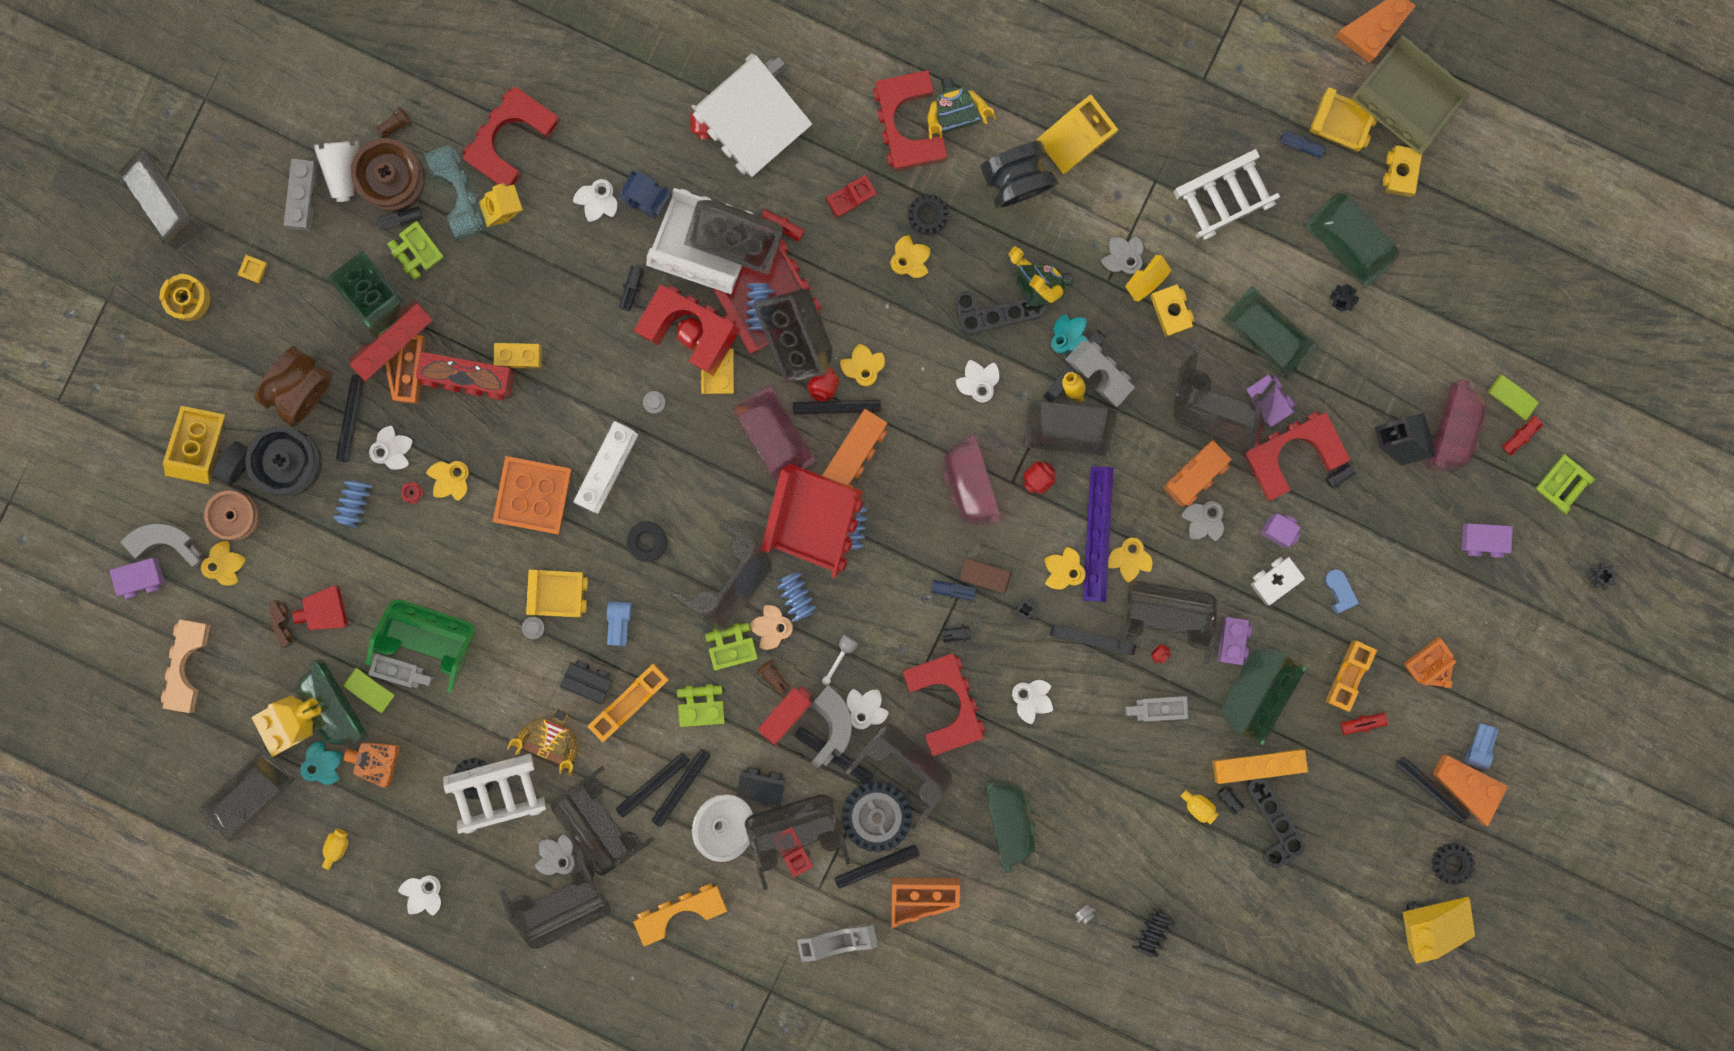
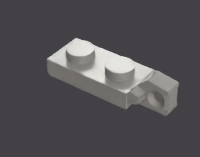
(398, 672)
(1159, 709)

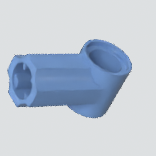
(618, 616)
(1480, 752)

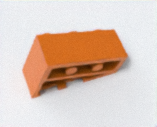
(1374, 29)
(403, 370)
(1197, 474)
(1472, 788)
(922, 897)

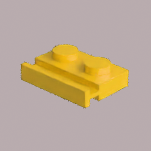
(723, 379)

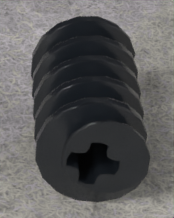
(1154, 933)

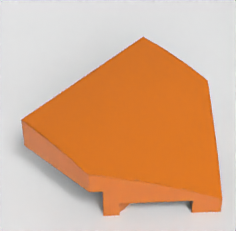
(1432, 664)

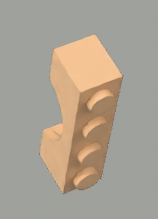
(179, 692)

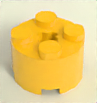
(190, 309)

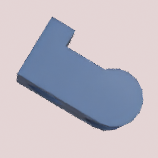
(1341, 590)

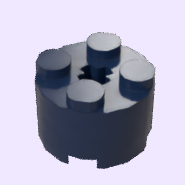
(644, 193)

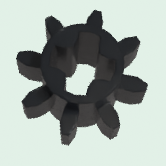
(1344, 297)
(1602, 570)
(1028, 604)

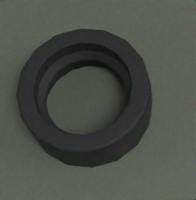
(231, 463)

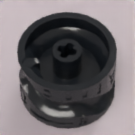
(1018, 174)
(283, 478)

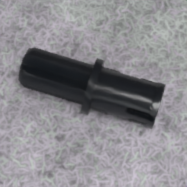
(399, 218)
(631, 287)

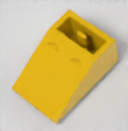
(1078, 134)

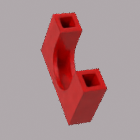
(514, 108)
(903, 151)
(668, 306)
(406, 327)
(1316, 431)
(786, 714)
(965, 727)

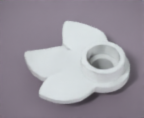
(594, 202)
(976, 378)
(394, 449)
(1034, 702)
(868, 706)
(420, 897)

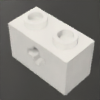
(1289, 579)

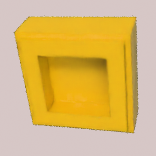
(252, 269)

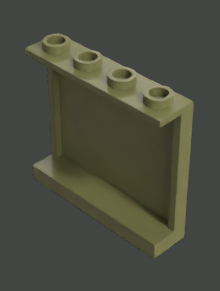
(1411, 94)

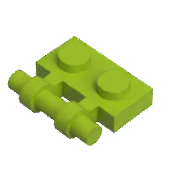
(421, 246)
(731, 653)
(700, 713)

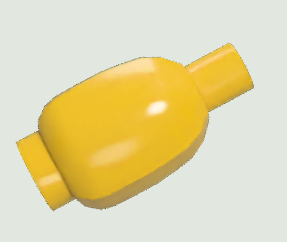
(1074, 386)
(1200, 807)
(334, 847)

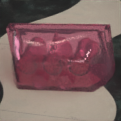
(1458, 428)
(773, 432)
(970, 483)

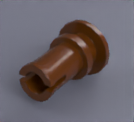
(395, 122)
(773, 677)

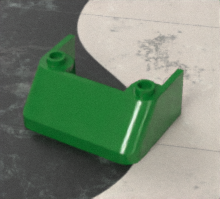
(423, 632)

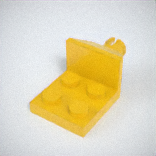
(286, 723)

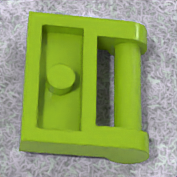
(1558, 480)

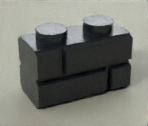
(587, 682)

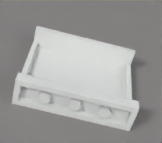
(751, 116)
(674, 257)

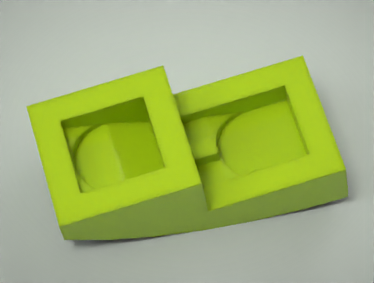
(1513, 397)
(368, 690)

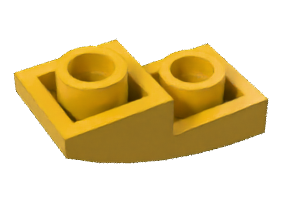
(1146, 281)

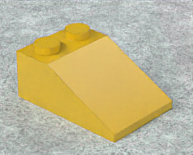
(194, 445)
(1438, 928)

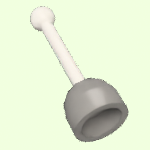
(847, 645)

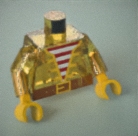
(549, 740)

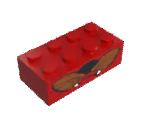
(465, 375)

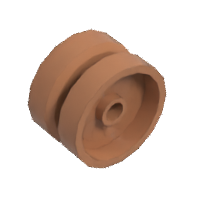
(219, 510)

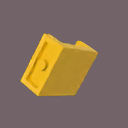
(1342, 121)
(556, 593)

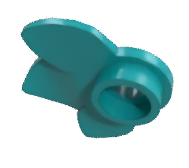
(1069, 331)
(324, 762)

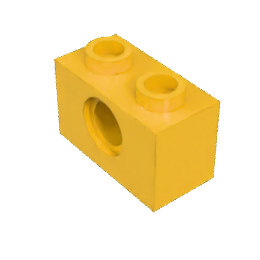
(1411, 162)
(500, 205)
(1172, 324)
(518, 355)

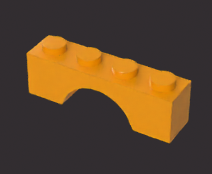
(628, 703)
(1260, 766)
(707, 903)

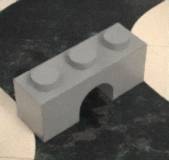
(298, 203)
(1113, 384)

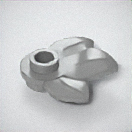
(1121, 253)
(1202, 523)
(552, 855)

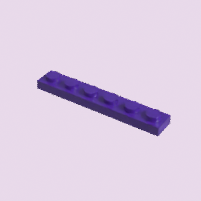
(1098, 534)

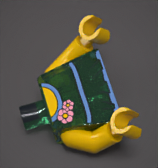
(956, 109)
(1040, 281)

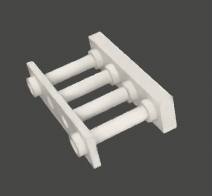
(1228, 173)
(606, 467)
(500, 772)

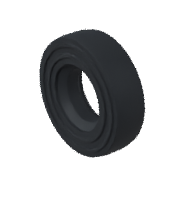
(637, 531)

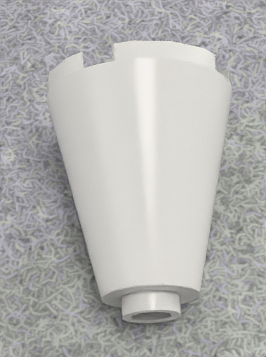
(336, 164)

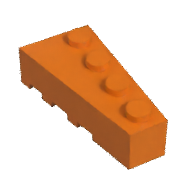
(856, 449)

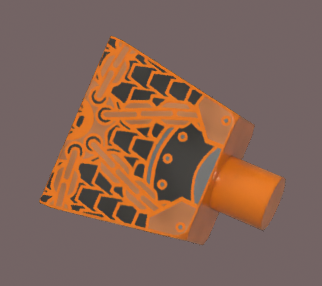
(374, 762)

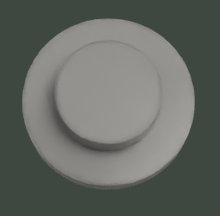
(654, 402)
(533, 627)
(1085, 914)

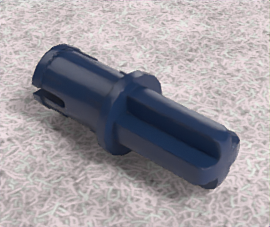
(1302, 144)
(953, 590)

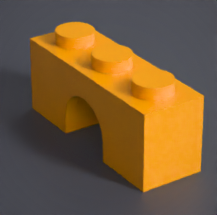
(1354, 665)

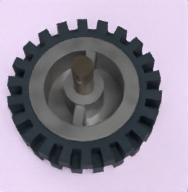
(876, 816)

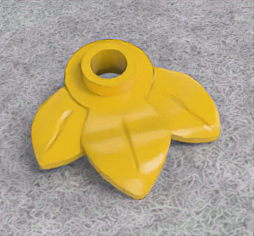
(912, 255)
(862, 362)
(446, 481)
(226, 563)
(1130, 563)
(1061, 569)

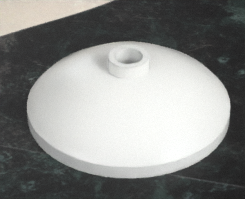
(730, 836)

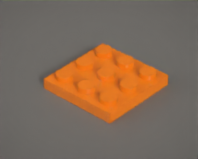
(532, 495)

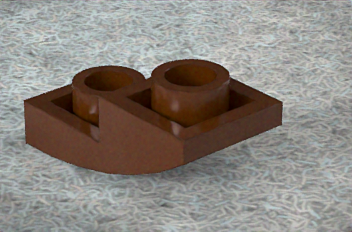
(985, 575)
(278, 616)

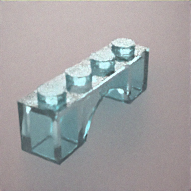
(463, 219)

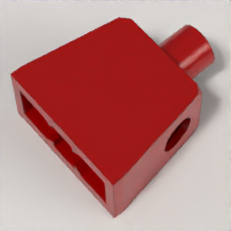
(323, 610)

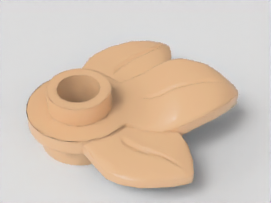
(768, 626)

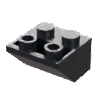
(1406, 439)
(761, 787)

